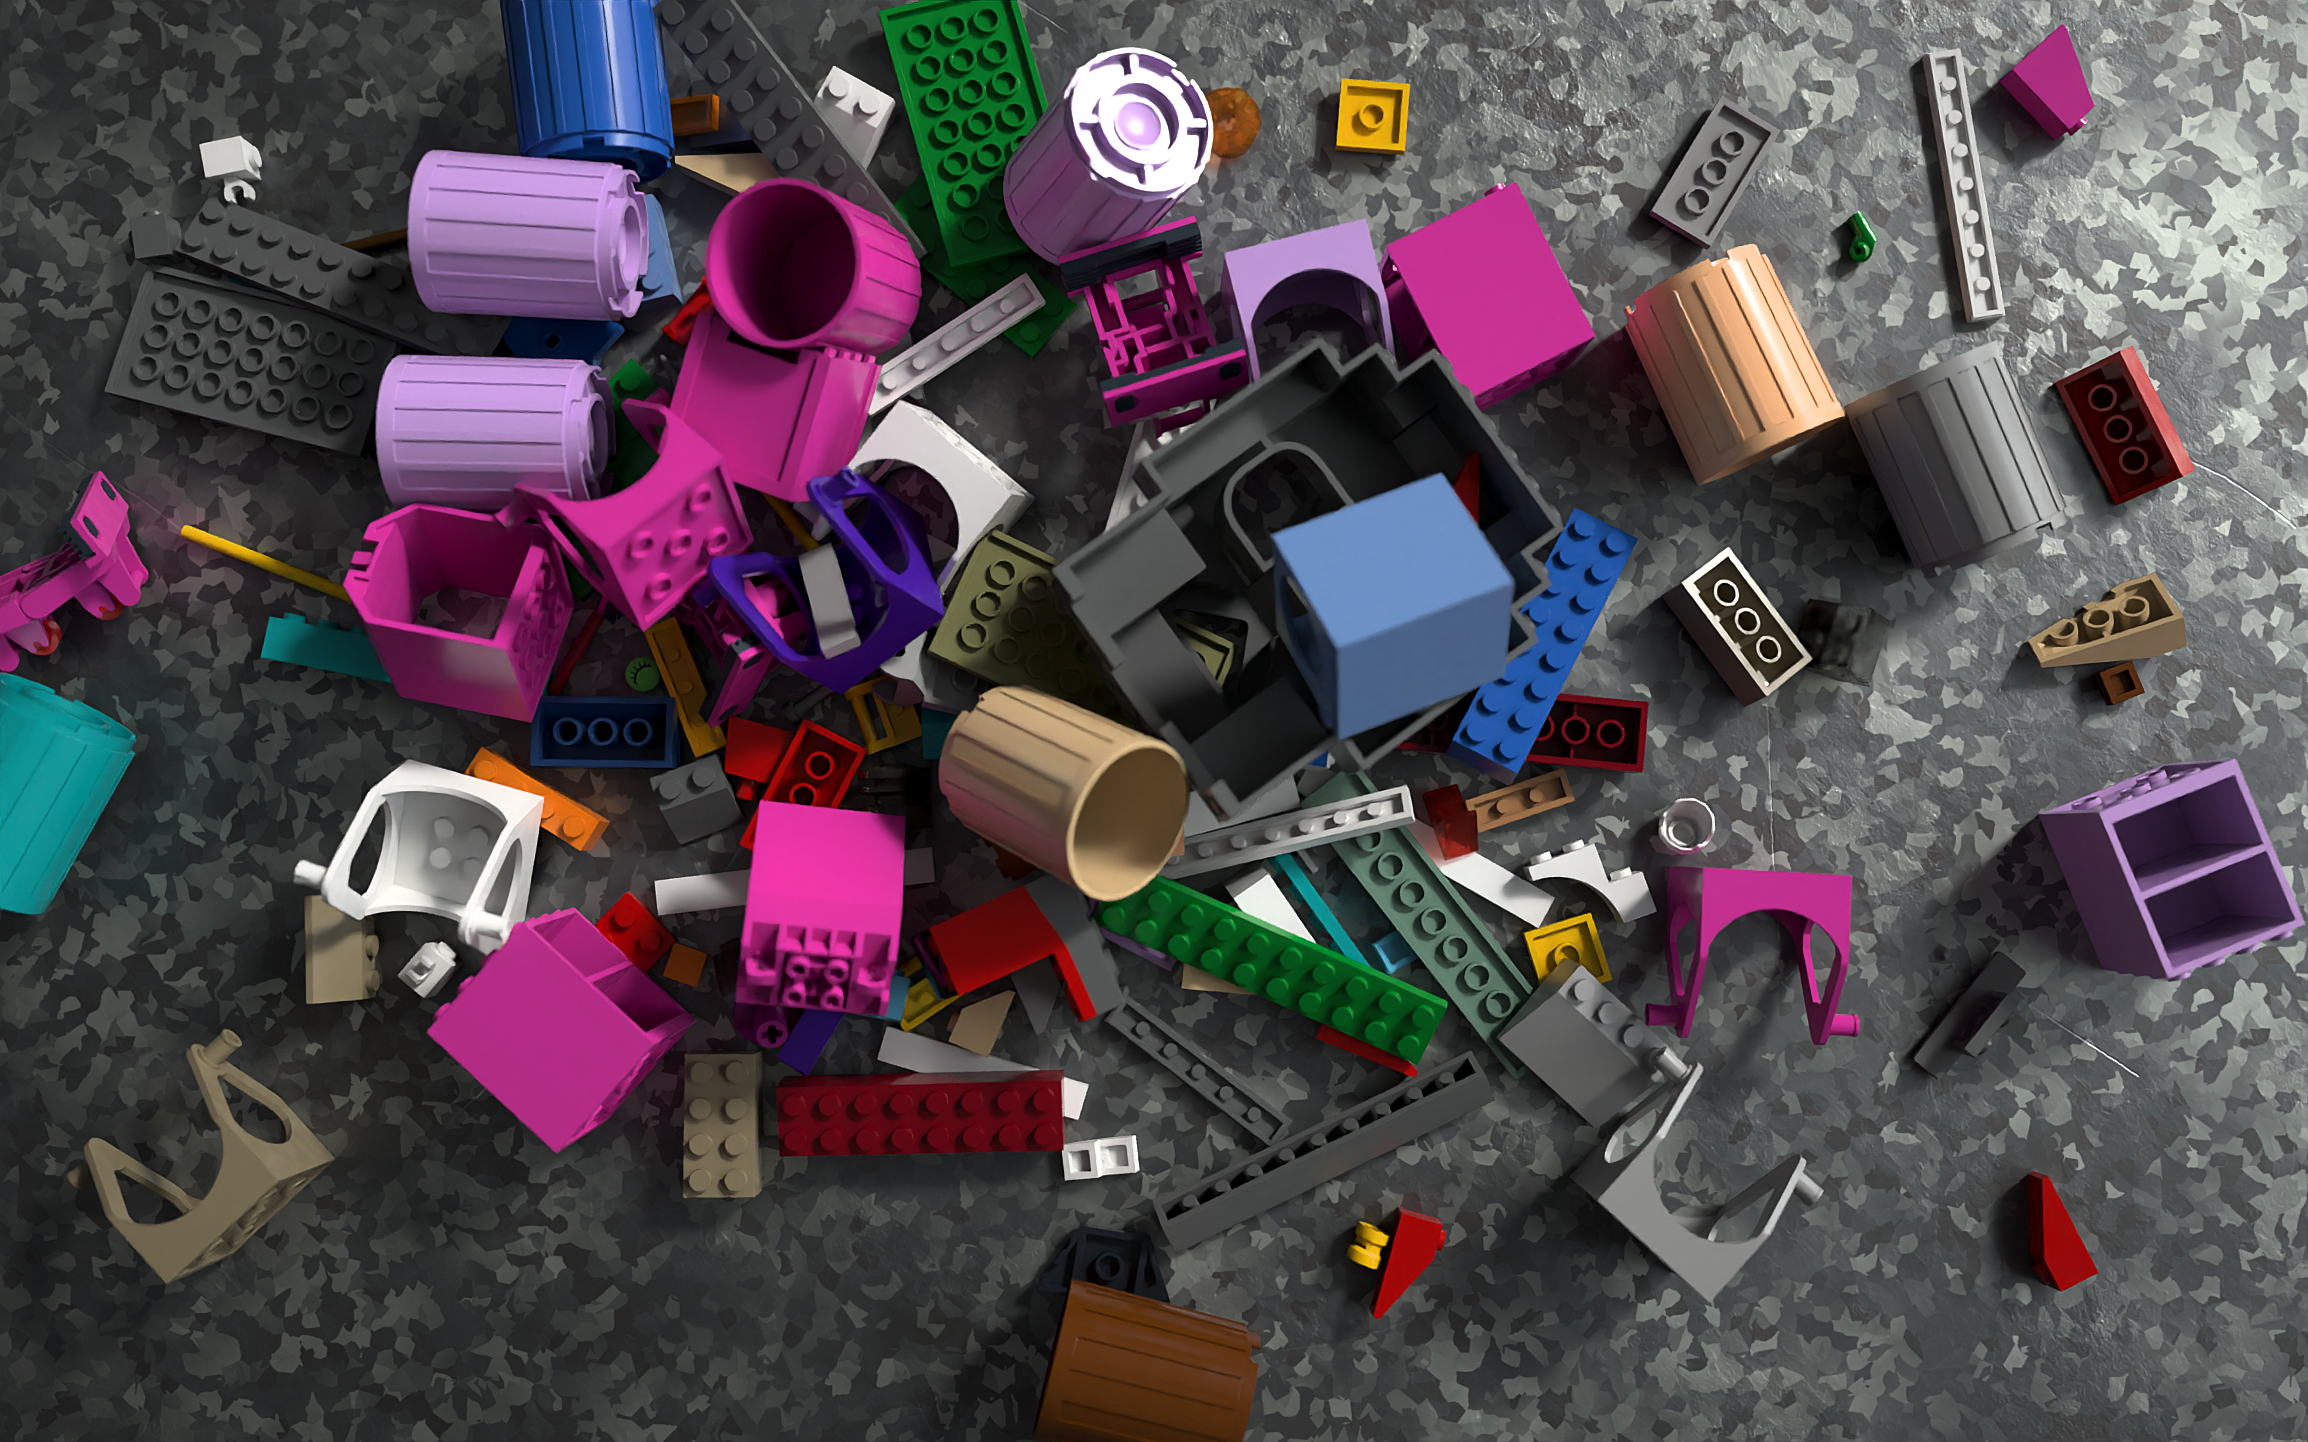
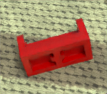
(682, 325)

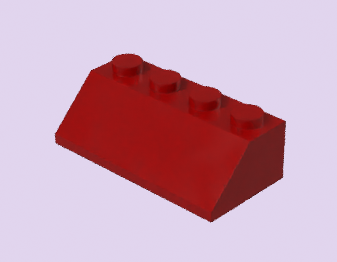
(2124, 426)
(812, 772)

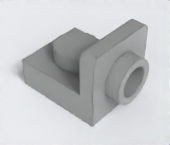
(1314, 857)

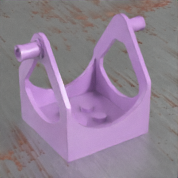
(1305, 269)

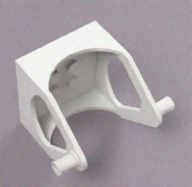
(978, 488)
(446, 851)

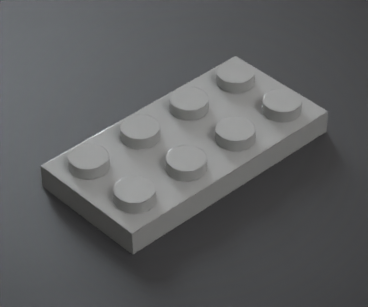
(1714, 172)

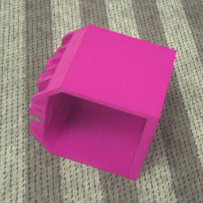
(442, 547)
(822, 909)

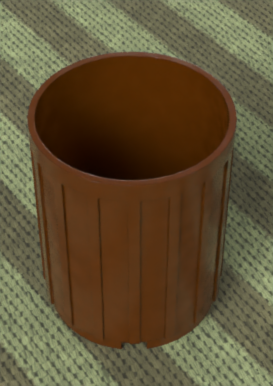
(1144, 1372)

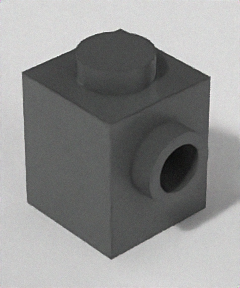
(155, 238)

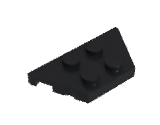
(1107, 1259)

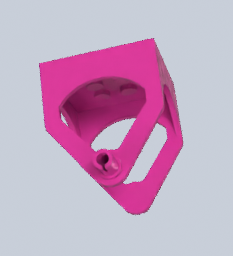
(657, 532)
(1793, 899)

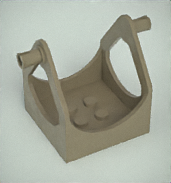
(249, 1189)

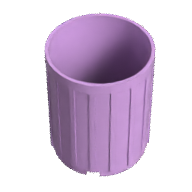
(1108, 154)
(527, 236)
(477, 426)

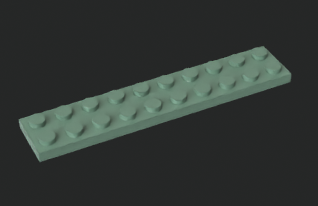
(1432, 920)

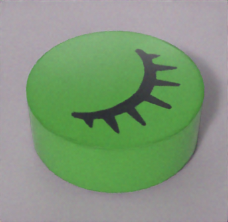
(643, 674)

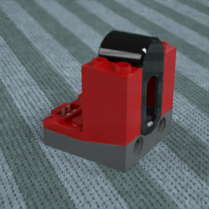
(1017, 931)

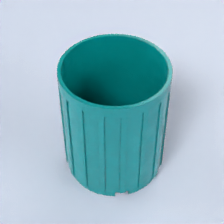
(54, 783)

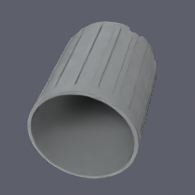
(1958, 461)

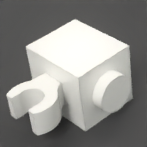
(231, 165)
(430, 968)

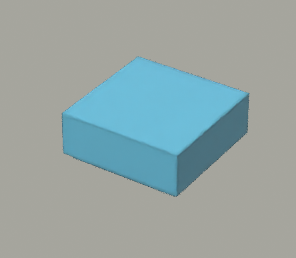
(1393, 951)

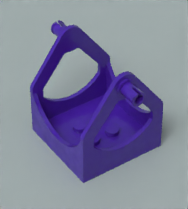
(883, 570)

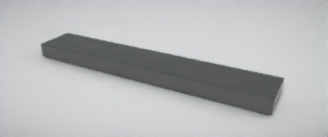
(1199, 1071)

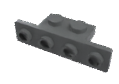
(1973, 1017)

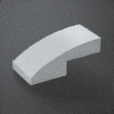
(1100, 1157)

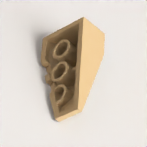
(2127, 625)

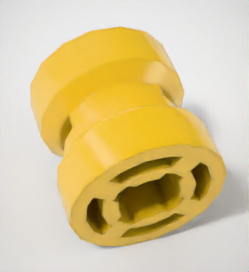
(1368, 1245)

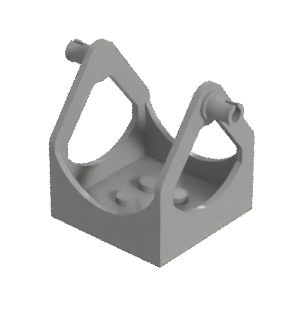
(1683, 1244)

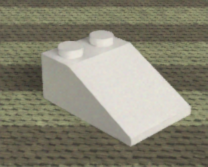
(856, 113)

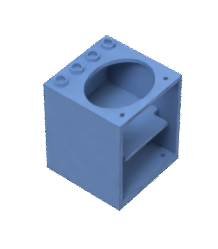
(1397, 604)

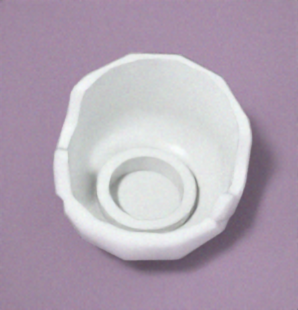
(1686, 826)

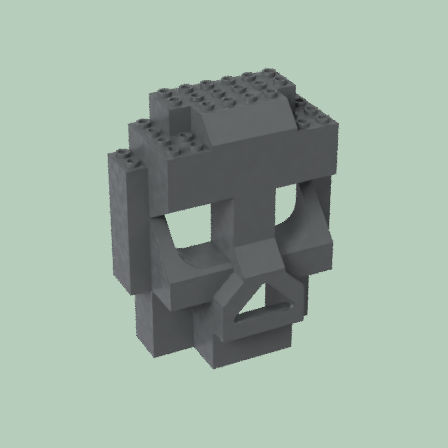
(1354, 439)

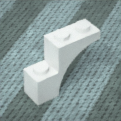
(1624, 894)

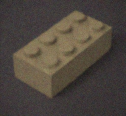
(723, 1123)

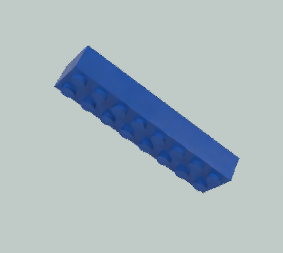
(1514, 708)

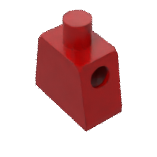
(754, 754)

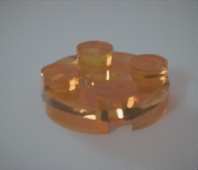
(1244, 132)

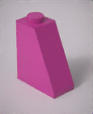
(2052, 85)

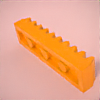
(685, 684)

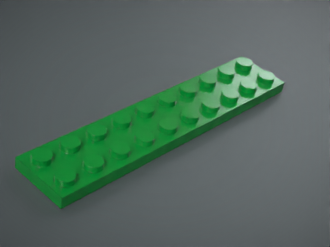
(1277, 965)

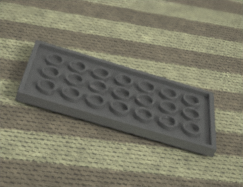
(251, 361)

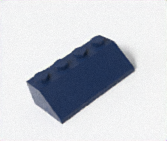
(606, 733)

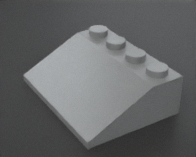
(1584, 1043)

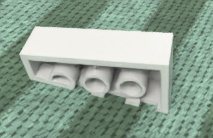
(1259, 896)

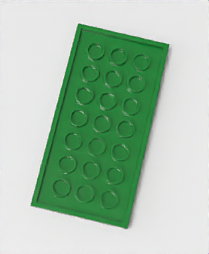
(969, 106)

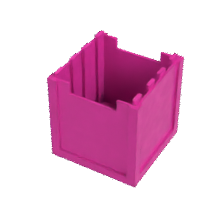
(773, 410)

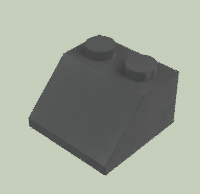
(698, 799)

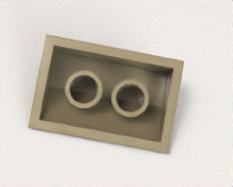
(339, 954)

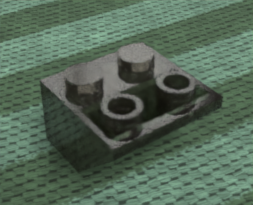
(1842, 640)

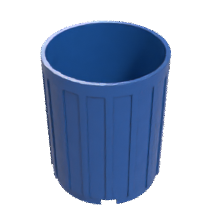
(590, 82)

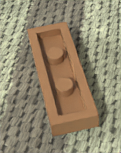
(1521, 799)

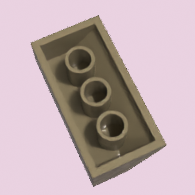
(1737, 627)

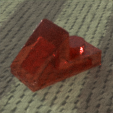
(1451, 822)

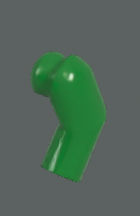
(1864, 238)

